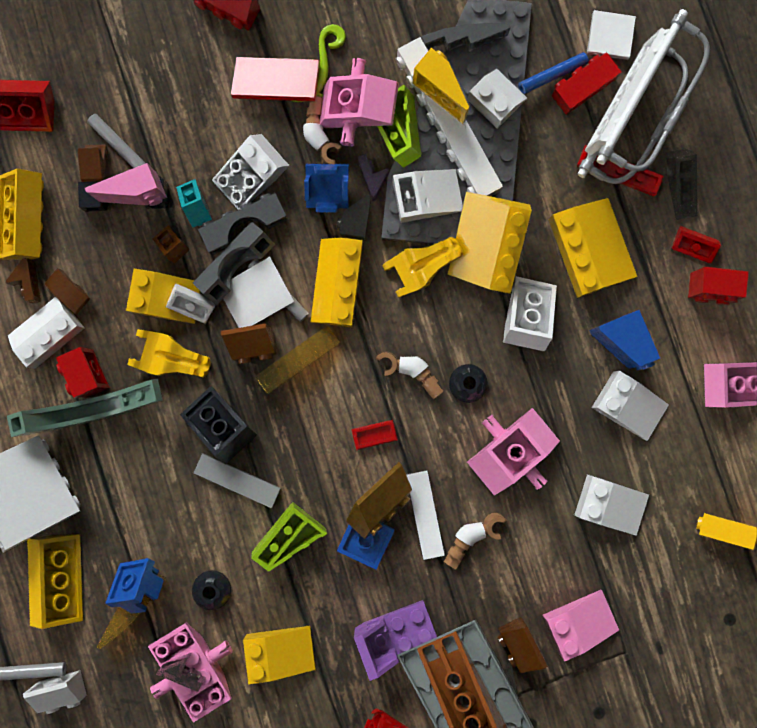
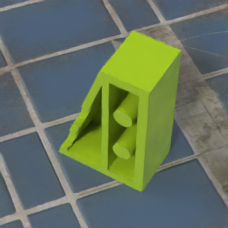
(403, 135)
(286, 537)

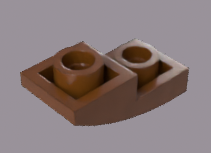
(66, 291)

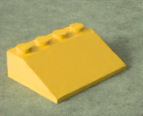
(491, 241)
(592, 247)

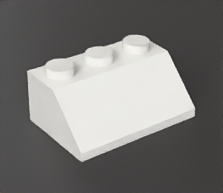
(44, 333)

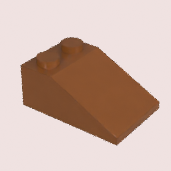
(250, 343)

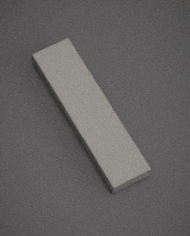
(237, 480)

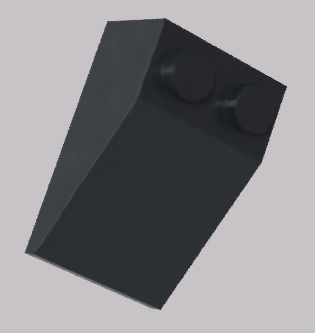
(218, 425)

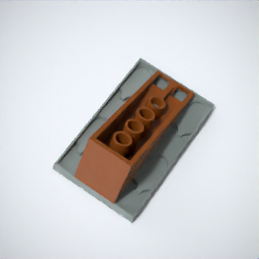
(463, 682)

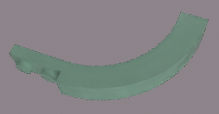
(84, 411)

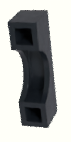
(90, 204)

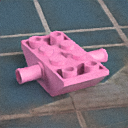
(358, 102)
(498, 467)
(214, 688)

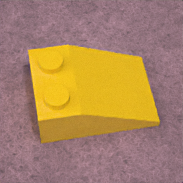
(437, 80)
(151, 292)
(278, 654)

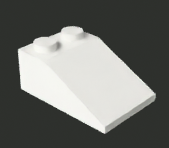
(530, 314)
(630, 405)
(611, 505)

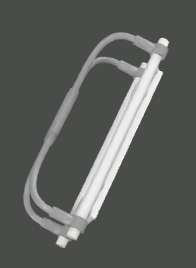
(630, 95)

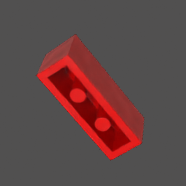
(585, 82)

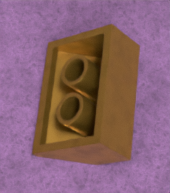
(380, 502)

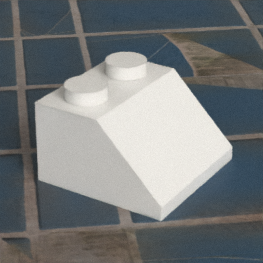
(496, 97)
(56, 692)

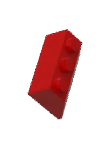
(239, 12)
(26, 105)

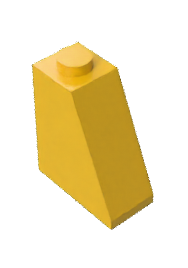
(728, 531)

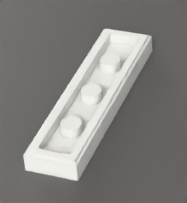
(425, 515)

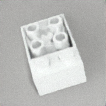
(250, 170)
(427, 194)

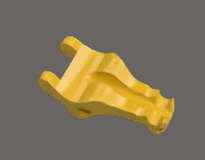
(420, 265)
(166, 356)

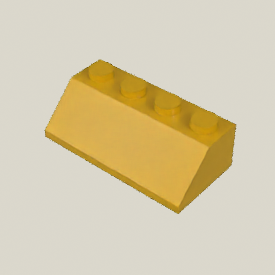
(20, 214)
(337, 281)
(54, 580)

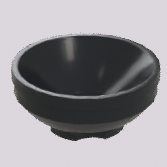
(456, 383)
(218, 582)

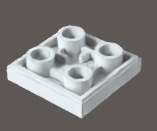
(611, 34)

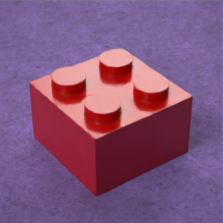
(718, 285)
(82, 373)

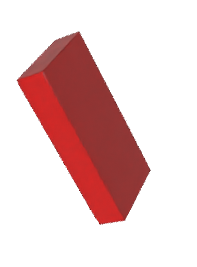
(374, 434)

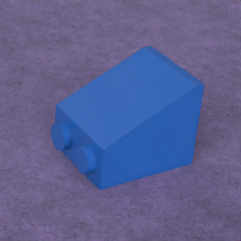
(628, 341)

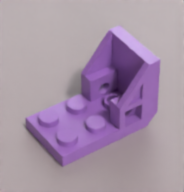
(390, 635)

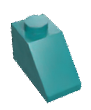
(193, 203)

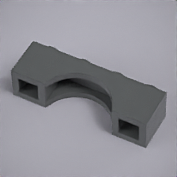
(218, 233)
(216, 278)

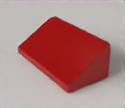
(696, 244)

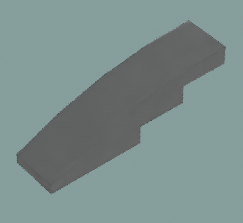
(470, 34)

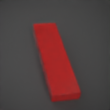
(643, 181)

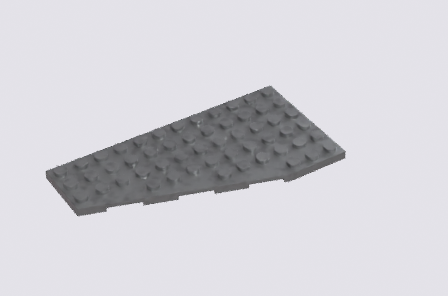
(498, 144)

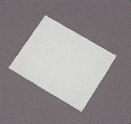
(257, 294)

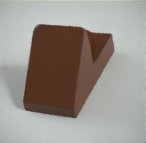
(92, 162)
(170, 244)
(26, 275)

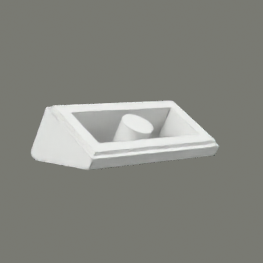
(190, 303)

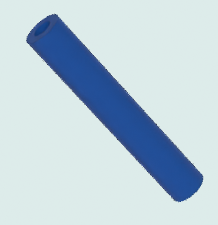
(553, 73)

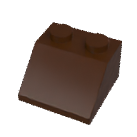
(522, 646)

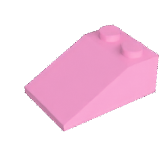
(134, 186)
(730, 384)
(581, 625)

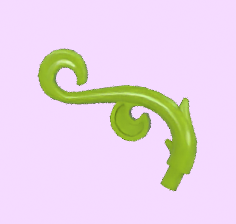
(324, 67)

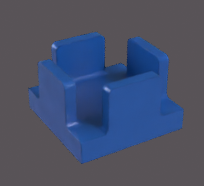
(327, 187)
(368, 550)
(133, 582)

